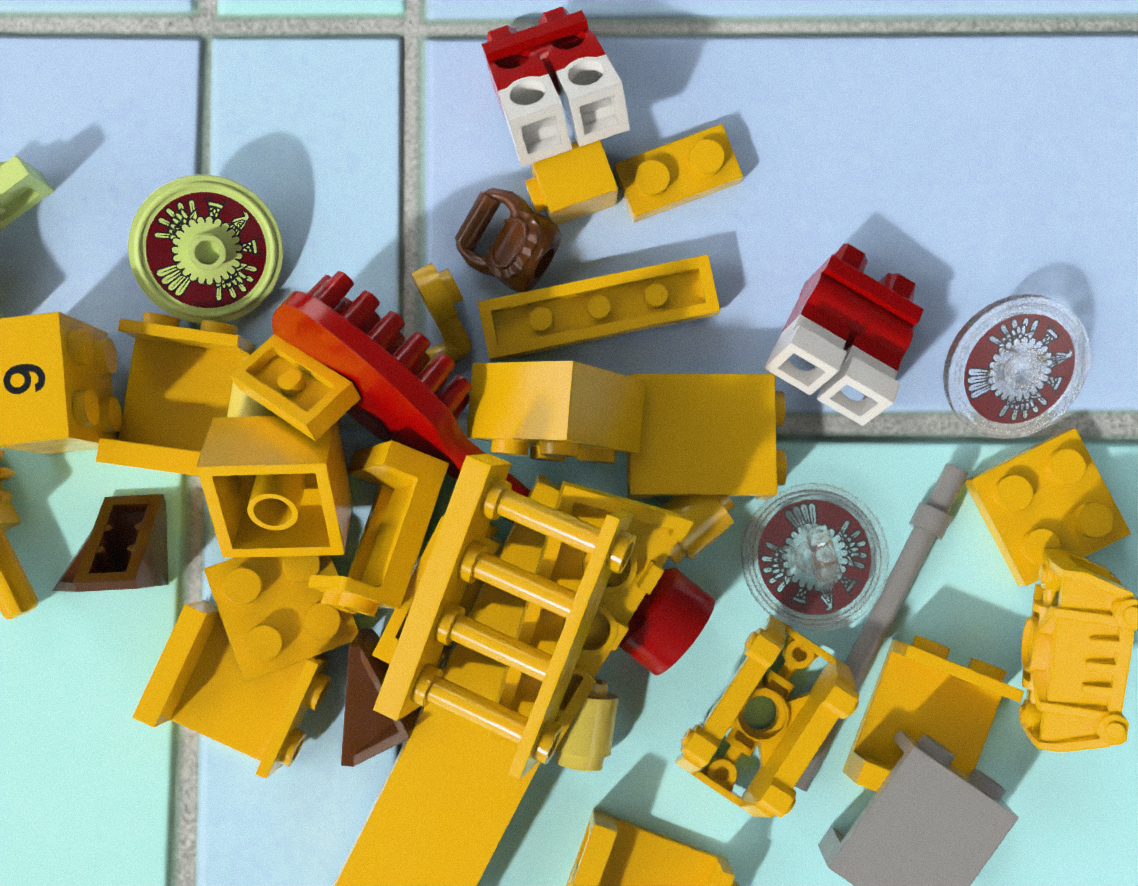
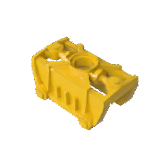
(1076, 655)
(789, 740)

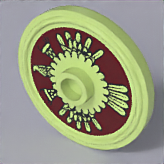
(205, 248)

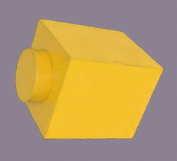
(572, 183)

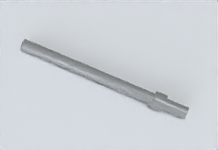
(928, 523)

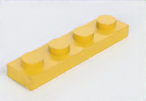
(599, 308)

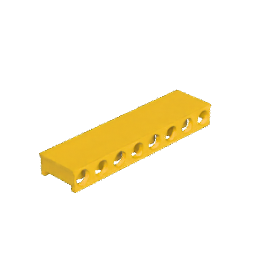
(451, 782)

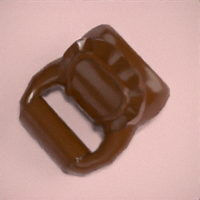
(522, 246)

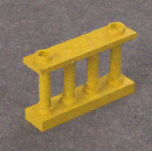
(439, 620)

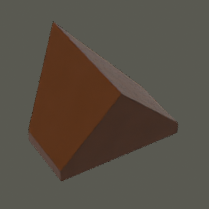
(123, 547)
(365, 730)

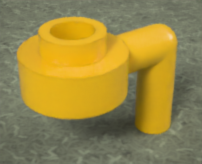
(439, 295)

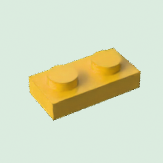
(678, 173)
(295, 386)

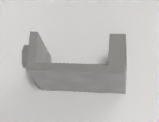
(922, 824)

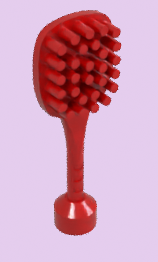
(411, 410)

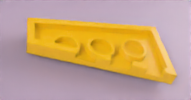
(656, 536)

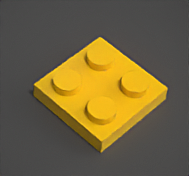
(1046, 501)
(274, 613)

